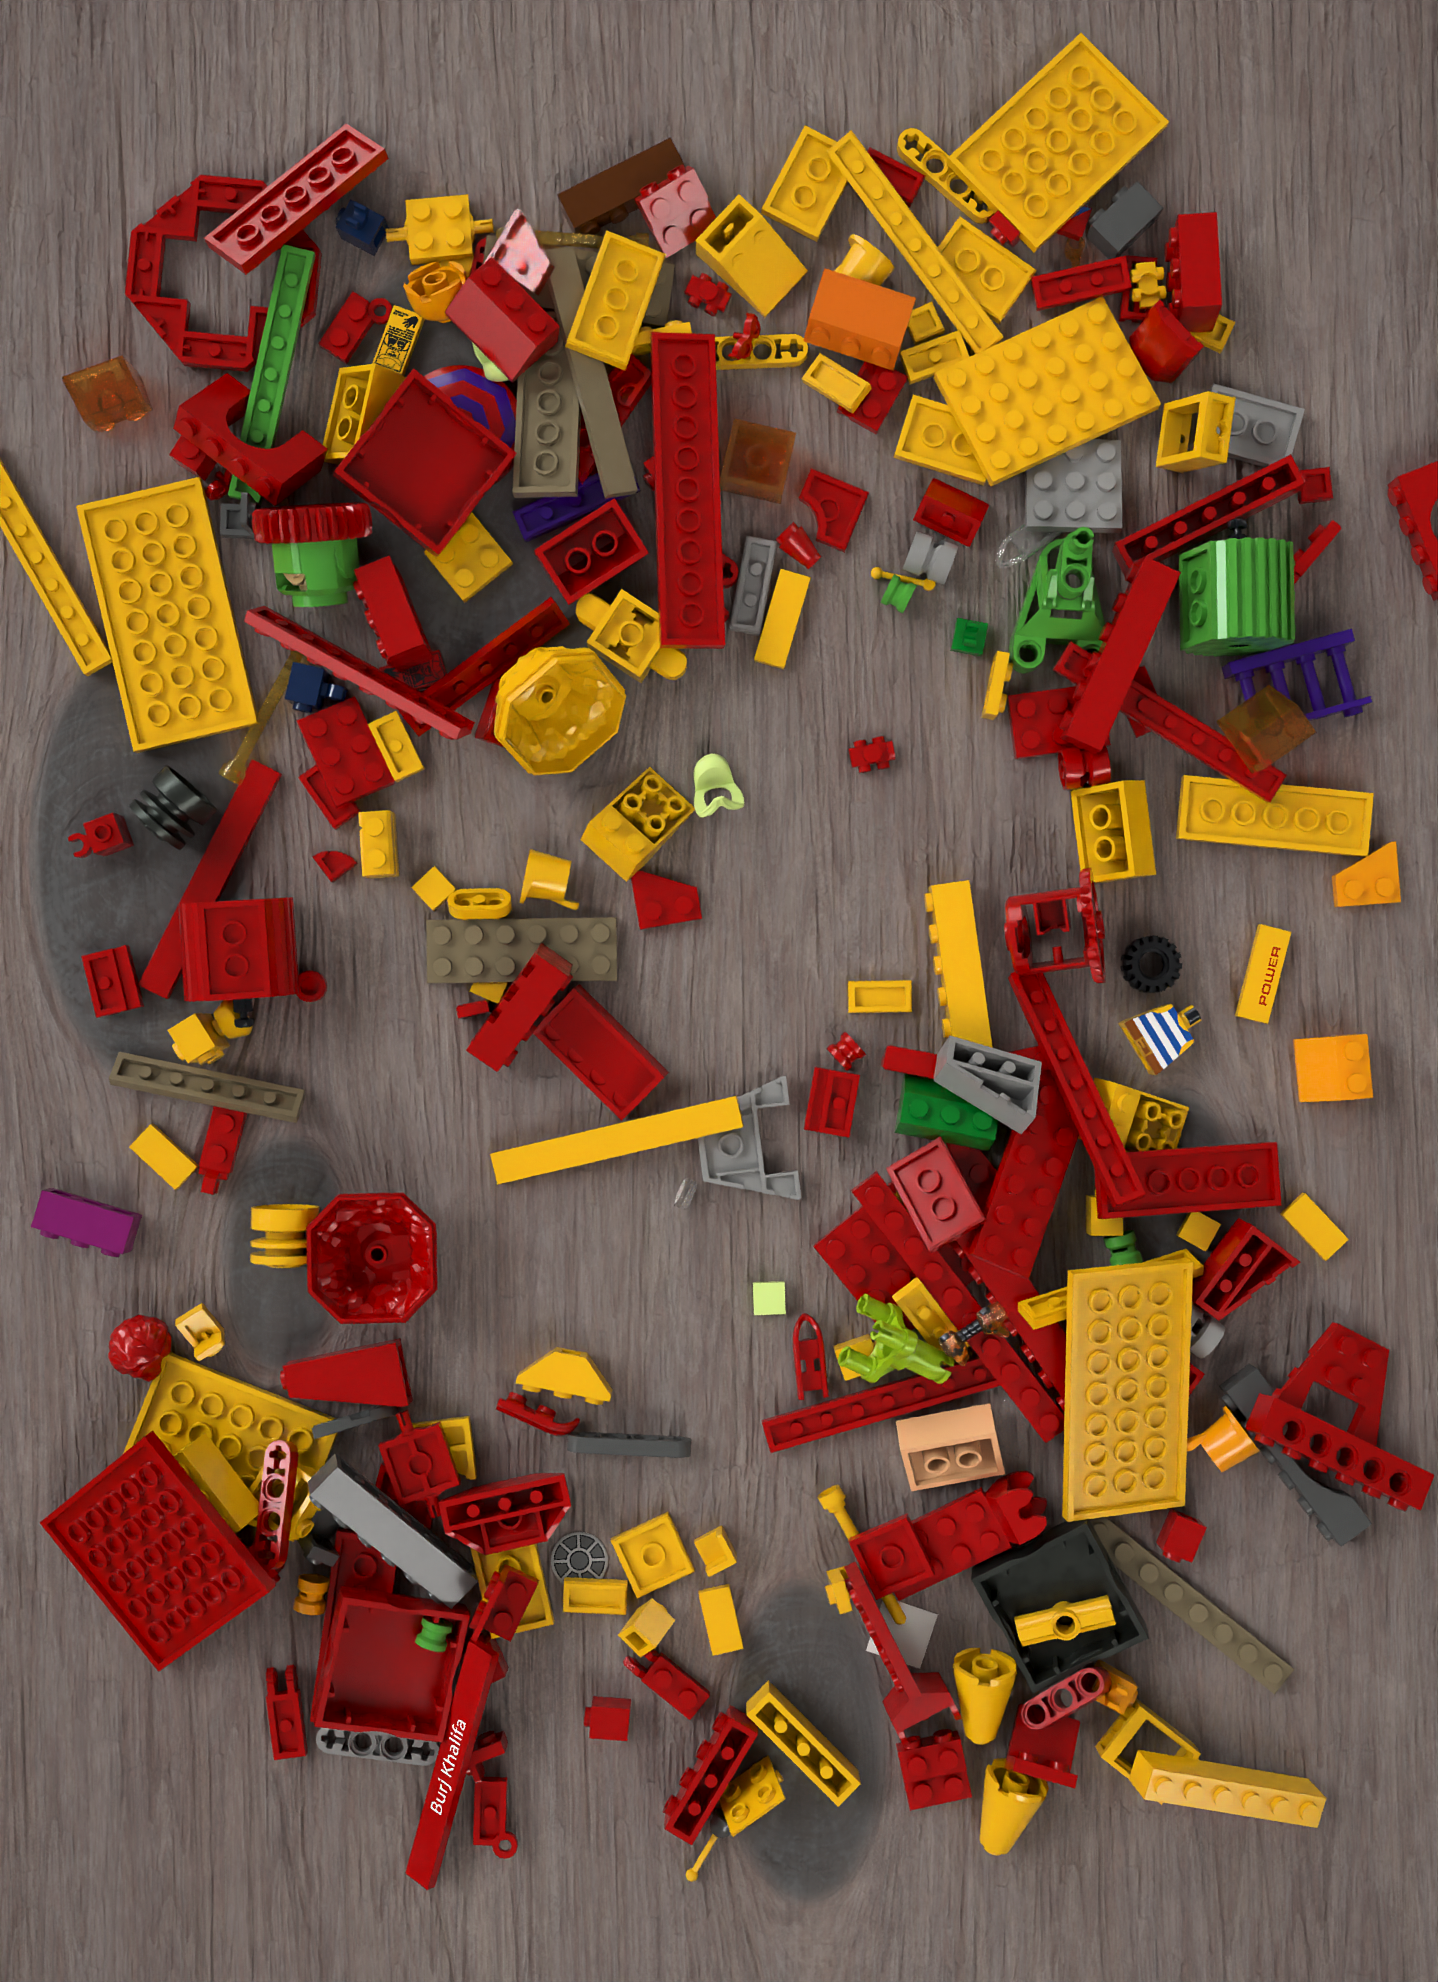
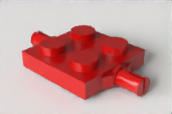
(419, 1463)

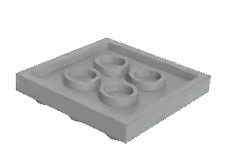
(1076, 490)

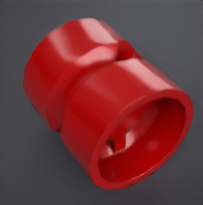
(1083, 767)

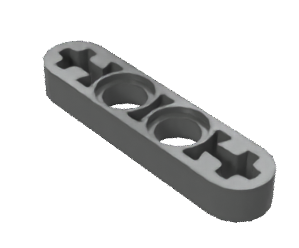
(629, 1444)

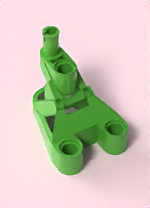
(1041, 629)

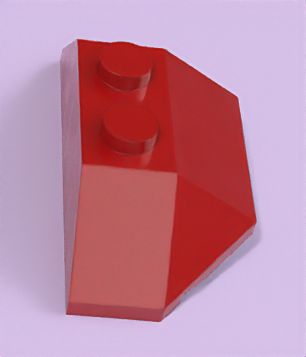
(507, 1512)

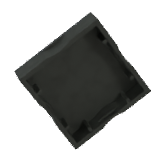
(1052, 1568)

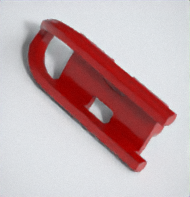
(808, 1350)
(540, 1418)

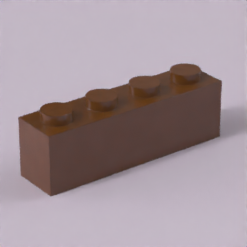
(612, 192)

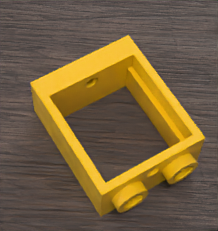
(1209, 447)
(1126, 1727)

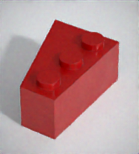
(1238, 1268)

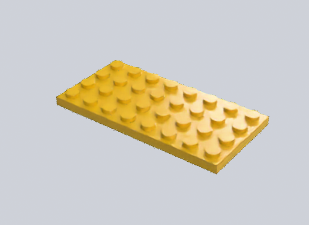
(167, 614)
(1126, 1388)

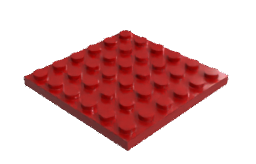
(157, 1552)

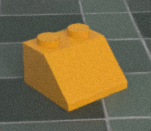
(1333, 1068)

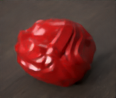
(139, 1347)

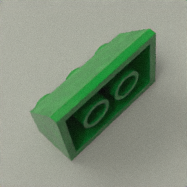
(933, 1111)

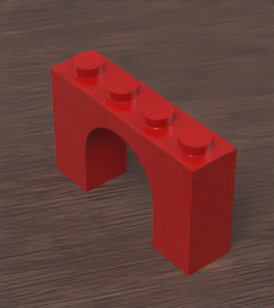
(269, 472)
(1414, 499)

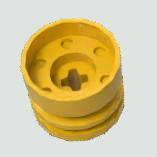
(284, 1234)

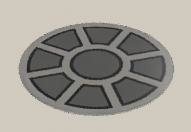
(579, 1557)

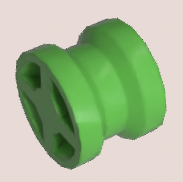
(898, 594)
(434, 1634)

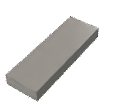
(753, 585)

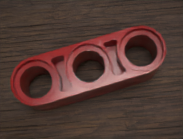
(1051, 1698)

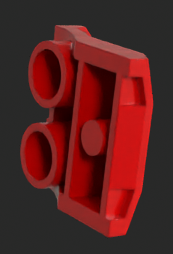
(1163, 345)

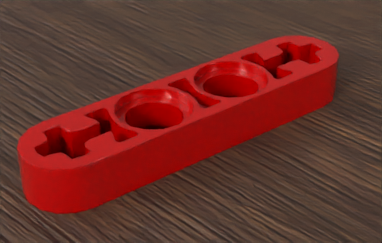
(281, 1505)

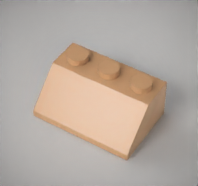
(950, 1447)

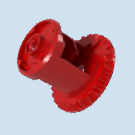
(1050, 913)

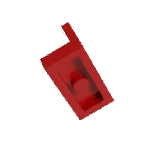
(951, 512)

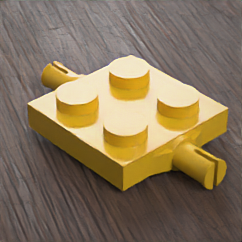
(439, 229)

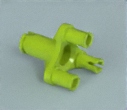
(894, 1347)

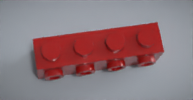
(710, 1775)

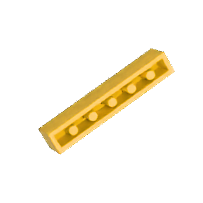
(958, 962)
(1227, 1788)

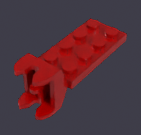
(978, 1527)
(914, 1694)

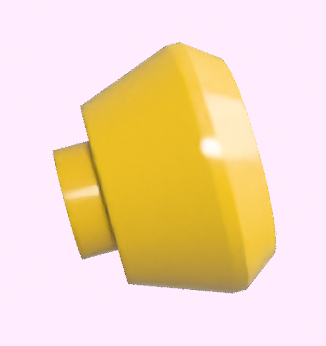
(224, 1021)

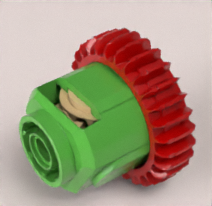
(314, 548)

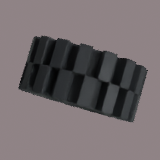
(1170, 961)

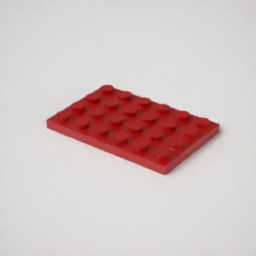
(868, 1260)

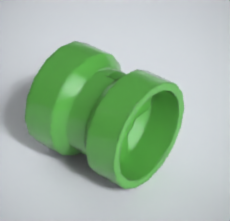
(1123, 1249)

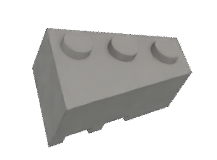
(991, 1080)

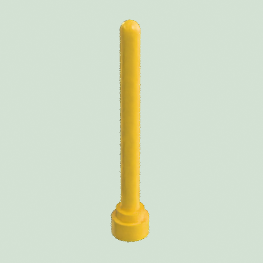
(833, 1500)

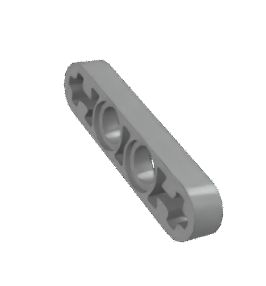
(378, 1749)

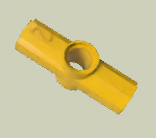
(1086, 1616)

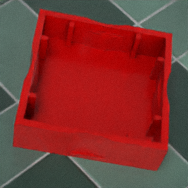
(424, 463)
(379, 1675)

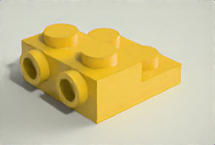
(302, 1506)

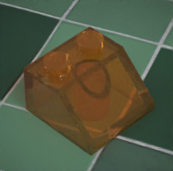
(108, 393)
(1265, 728)

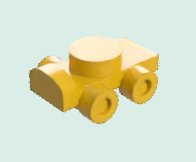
(1147, 288)

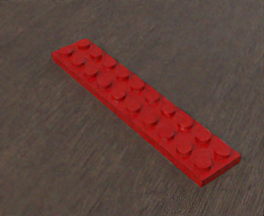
(687, 491)

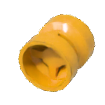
(311, 1594)

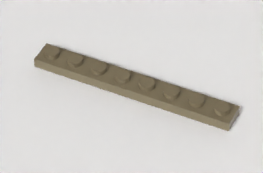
(1192, 1606)

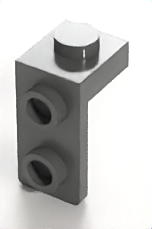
(237, 518)
(317, 1543)

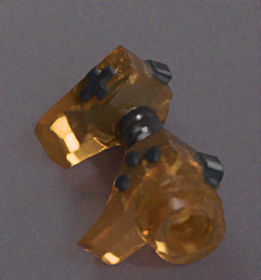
(988, 1320)

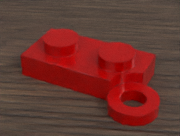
(352, 325)
(491, 1816)

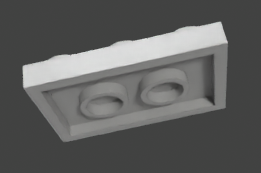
(1260, 427)

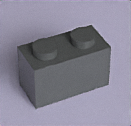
(1124, 220)

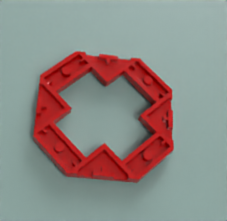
(170, 316)

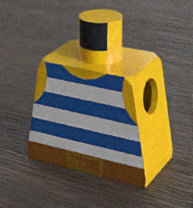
(1160, 1035)

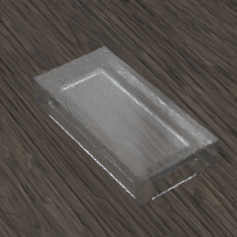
(1010, 1427)

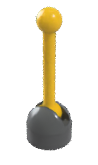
(719, 1829)

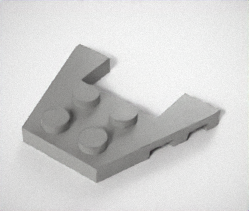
(736, 1155)

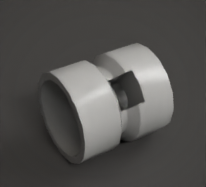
(930, 557)
(1205, 1332)

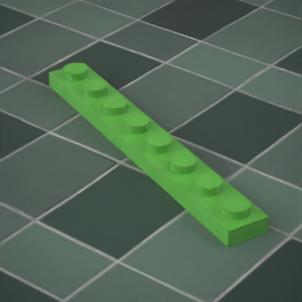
(275, 355)

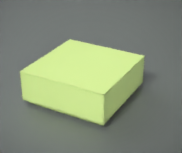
(769, 1298)

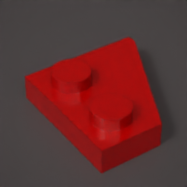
(663, 901)

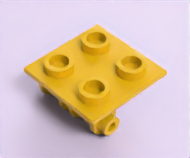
(751, 1795)

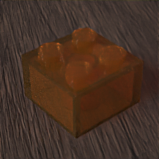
(757, 461)

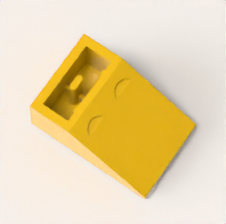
(750, 256)
(637, 823)
(1142, 1118)

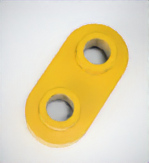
(479, 903)

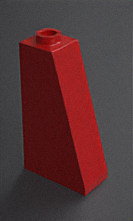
(354, 1375)

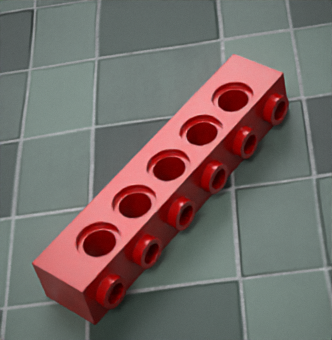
(1409, 1482)

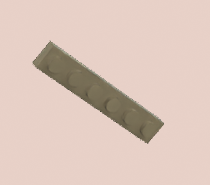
(207, 1087)

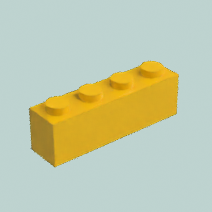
(803, 1743)

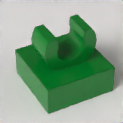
(969, 637)

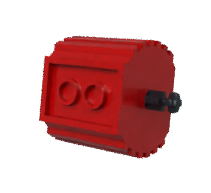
(238, 952)

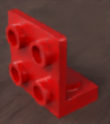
(506, 1603)
(1044, 1751)

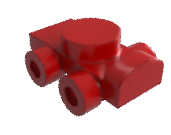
(705, 291)
(876, 753)

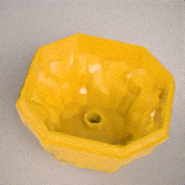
(557, 708)

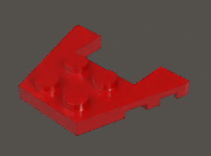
(1348, 1367)

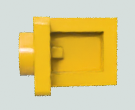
(201, 1331)
(837, 1591)

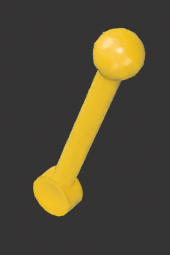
(927, 585)

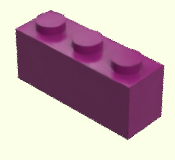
(86, 1222)

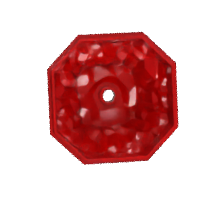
(348, 1276)

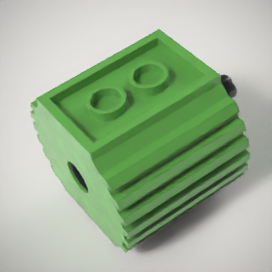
(1237, 595)

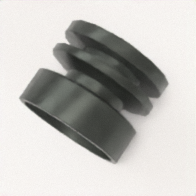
(172, 808)

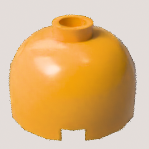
(434, 288)

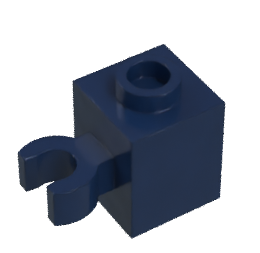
(361, 227)
(310, 686)

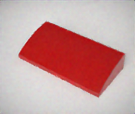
(600, 1052)

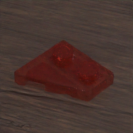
(522, 254)

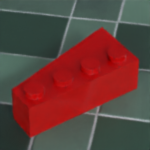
(520, 1007)

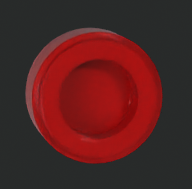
(312, 986)

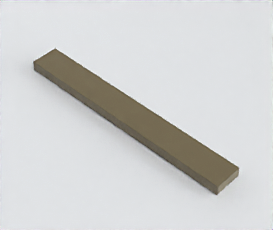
(590, 382)

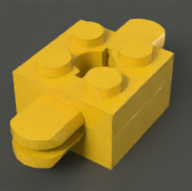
(629, 636)

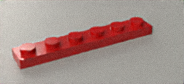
(494, 659)

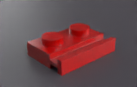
(886, 387)
(112, 981)
(831, 1102)

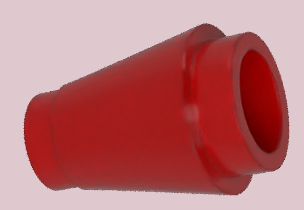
(798, 545)

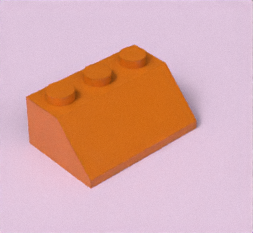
(859, 319)

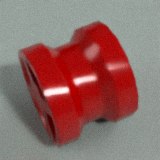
(846, 1051)

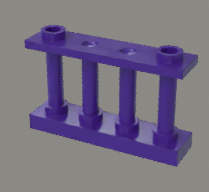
(1304, 654)

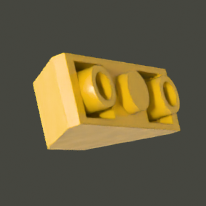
(566, 1374)

